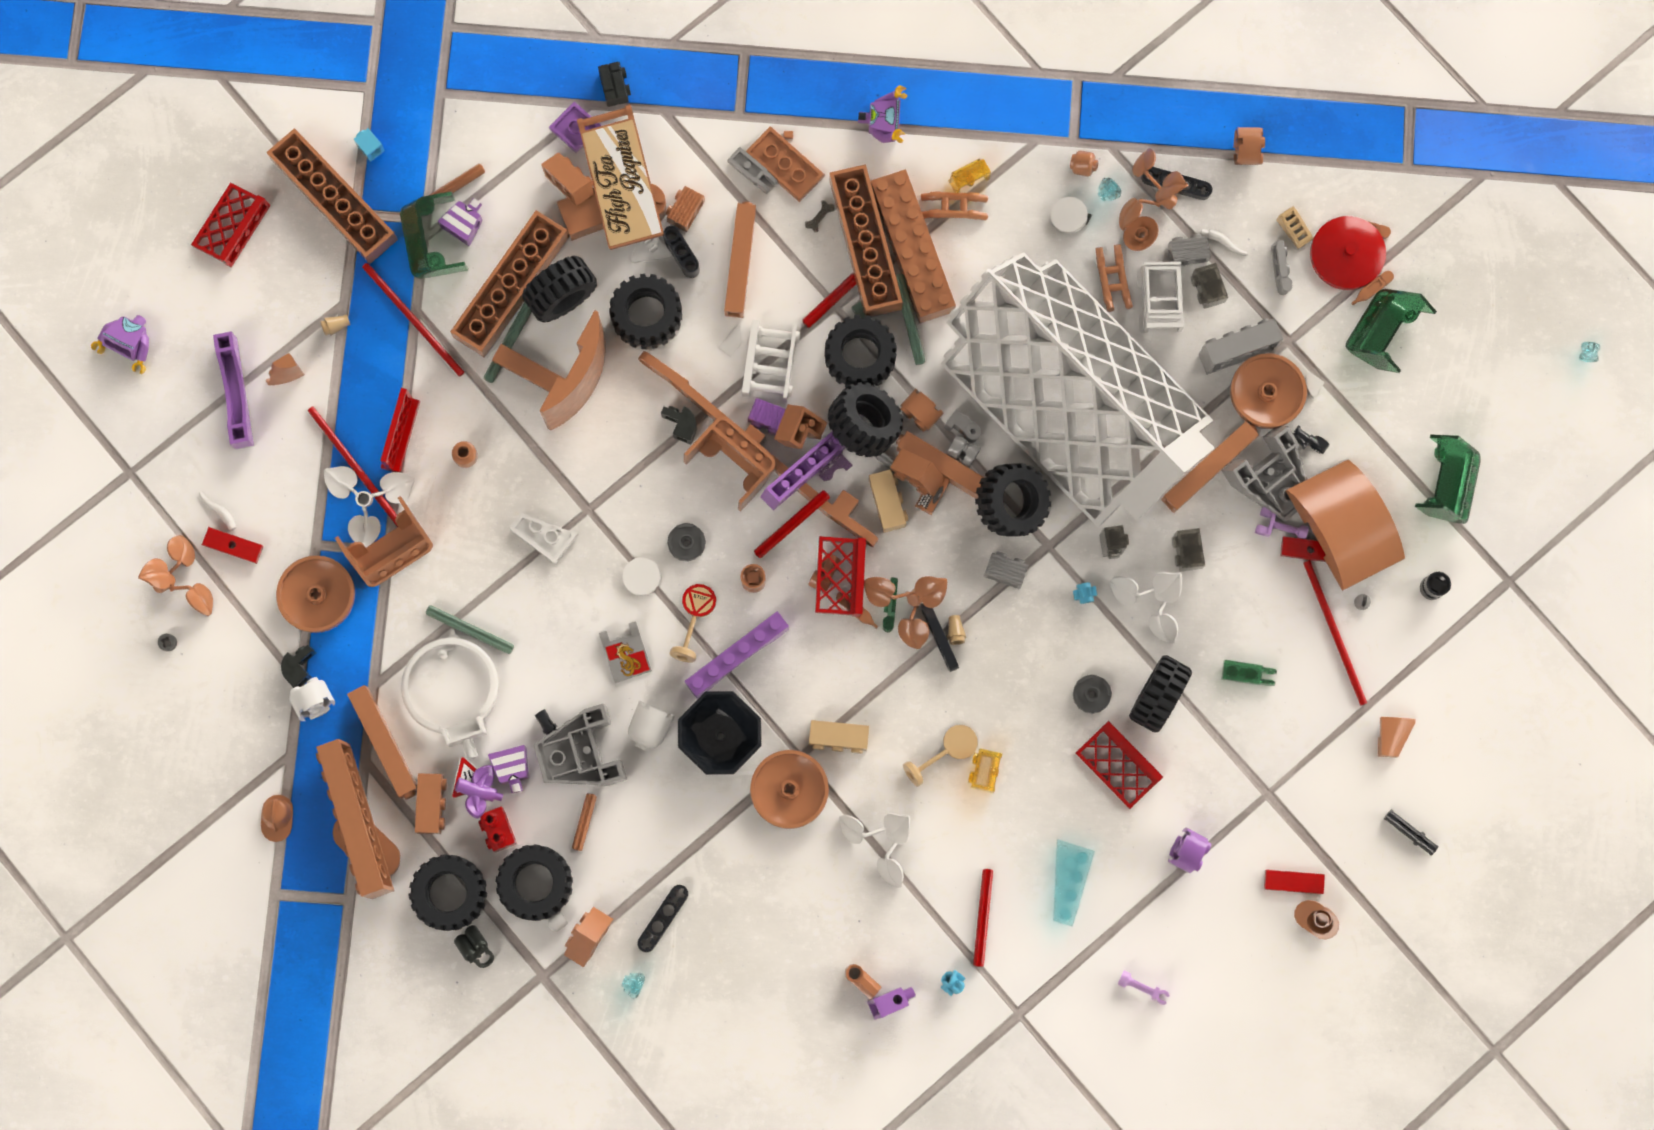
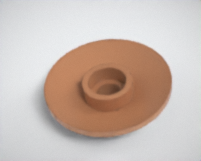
(1141, 233)

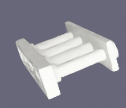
(755, 349)

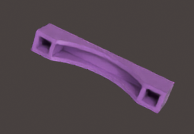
(237, 407)
(736, 654)

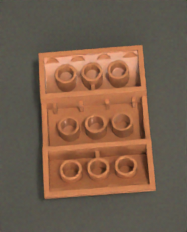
(572, 393)
(1348, 523)

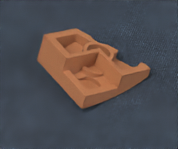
(284, 371)
(1393, 735)

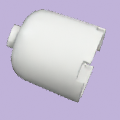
(649, 726)

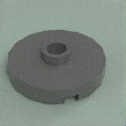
(686, 532)
(1099, 687)

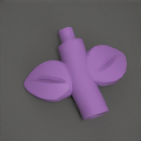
(478, 790)

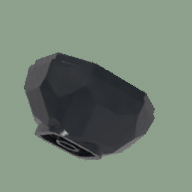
(714, 714)

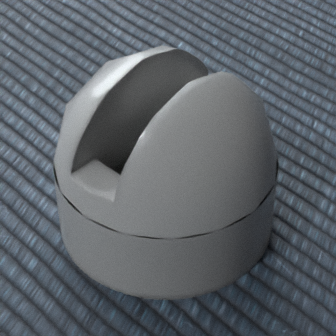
(1359, 599)

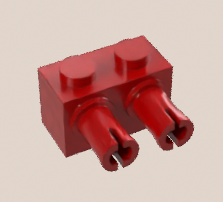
(497, 829)

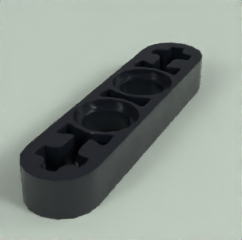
(1192, 181)
(939, 638)
(665, 920)

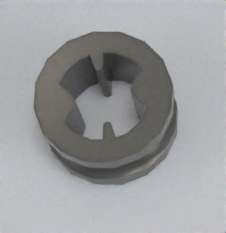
(172, 639)

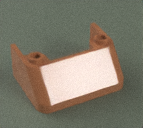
(740, 448)
(391, 551)

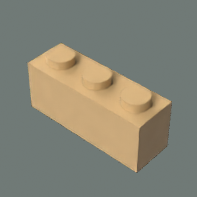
(888, 501)
(838, 736)

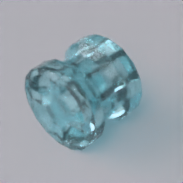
(1589, 352)

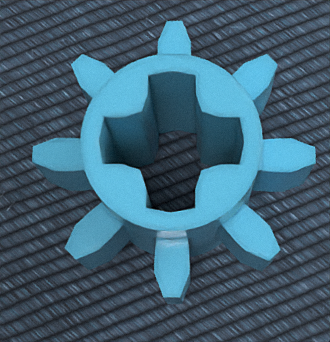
(1085, 593)
(953, 982)

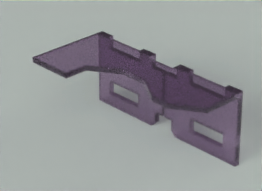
(842, 462)

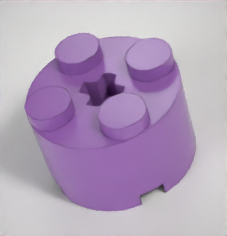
(1189, 851)

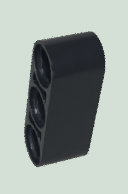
(680, 243)

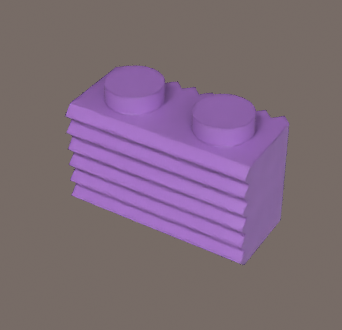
(766, 415)

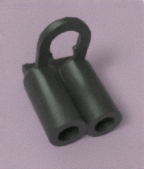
(473, 945)

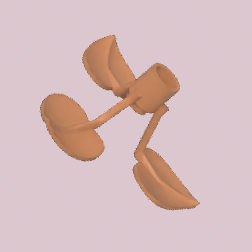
(1165, 195)
(157, 575)
(927, 590)

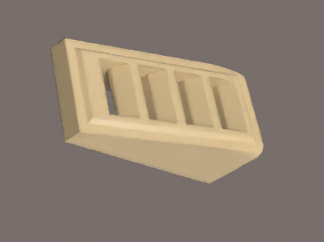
(1290, 231)

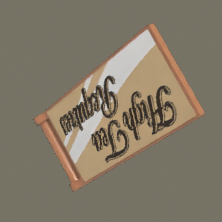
(620, 179)

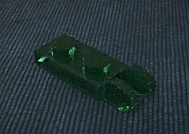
(888, 621)
(1246, 673)

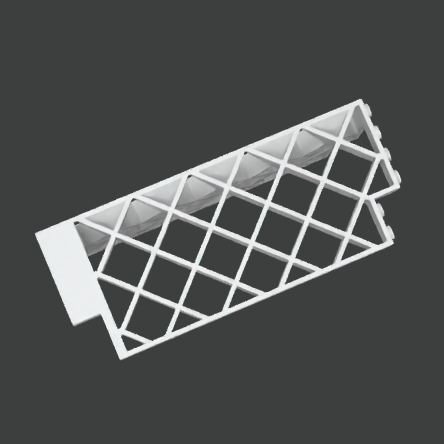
(1075, 363)

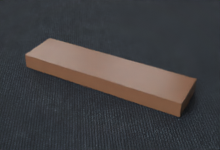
(525, 368)

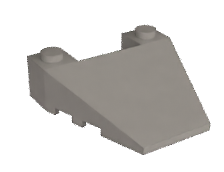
(1271, 477)
(572, 752)

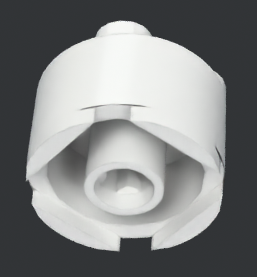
(311, 699)

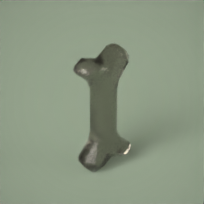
(813, 224)

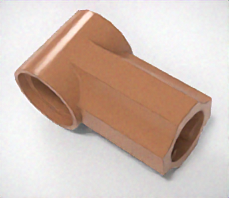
(827, 566)
(864, 982)

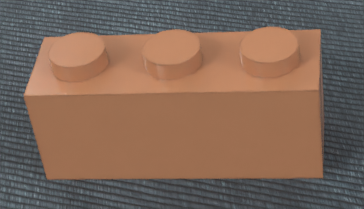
(568, 178)
(430, 803)

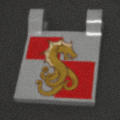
(626, 655)

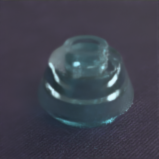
(1109, 190)
(633, 984)

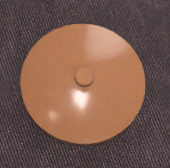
(1268, 391)
(315, 594)
(789, 789)

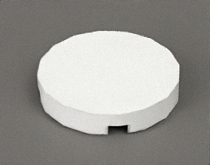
(1069, 215)
(641, 576)

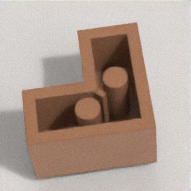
(797, 425)
(918, 471)
(587, 936)

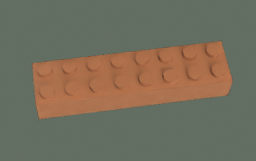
(332, 196)
(865, 241)
(912, 246)
(503, 290)
(355, 819)

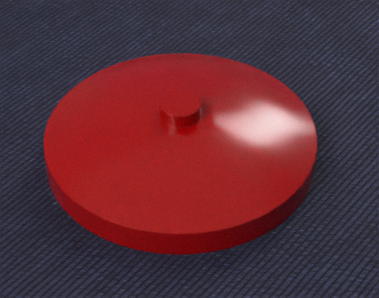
(1348, 253)

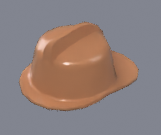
(276, 818)
(1316, 919)

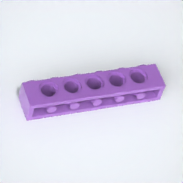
(802, 471)

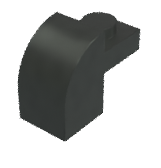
(686, 423)
(292, 666)

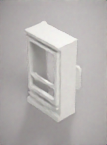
(1160, 318)

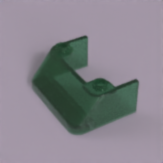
(420, 261)
(1380, 323)
(1455, 480)

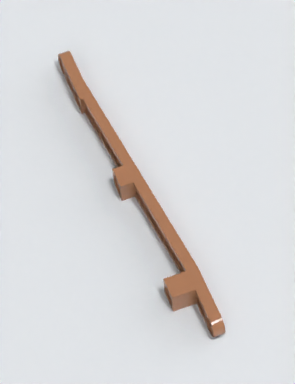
(838, 511)

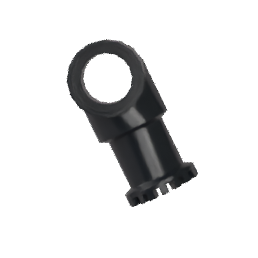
(1315, 442)

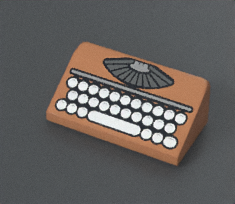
(929, 503)

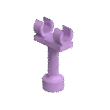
(1301, 532)
(1127, 980)

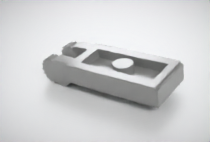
(751, 169)
(1281, 268)

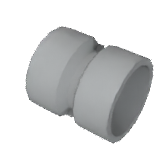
(958, 446)

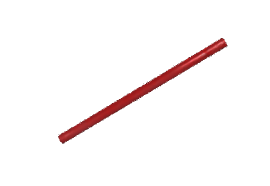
(413, 319)
(351, 461)
(1335, 633)

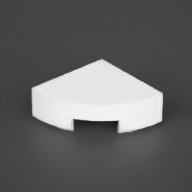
(1313, 384)

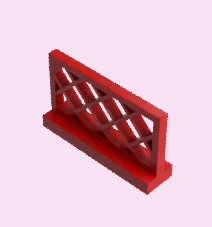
(244, 228)
(399, 432)
(856, 581)
(1128, 750)

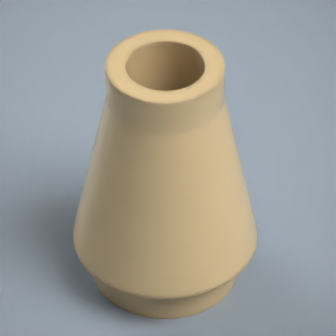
(334, 324)
(956, 632)

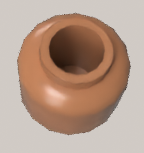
(1083, 163)
(464, 454)

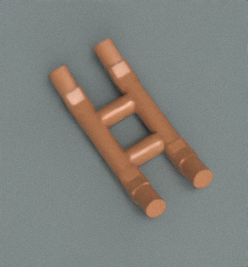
(944, 212)
(1119, 268)

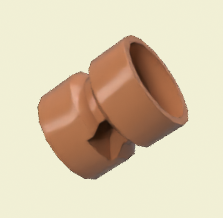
(753, 578)

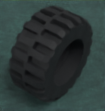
(559, 289)
(637, 289)
(860, 328)
(856, 433)
(1034, 495)
(1160, 693)
(508, 875)
(422, 885)

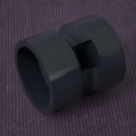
(1435, 585)

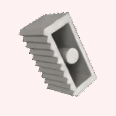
(1189, 250)
(1006, 570)

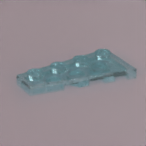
(1070, 879)

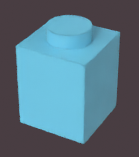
(368, 144)

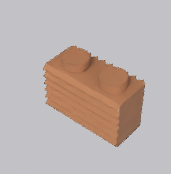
(685, 208)

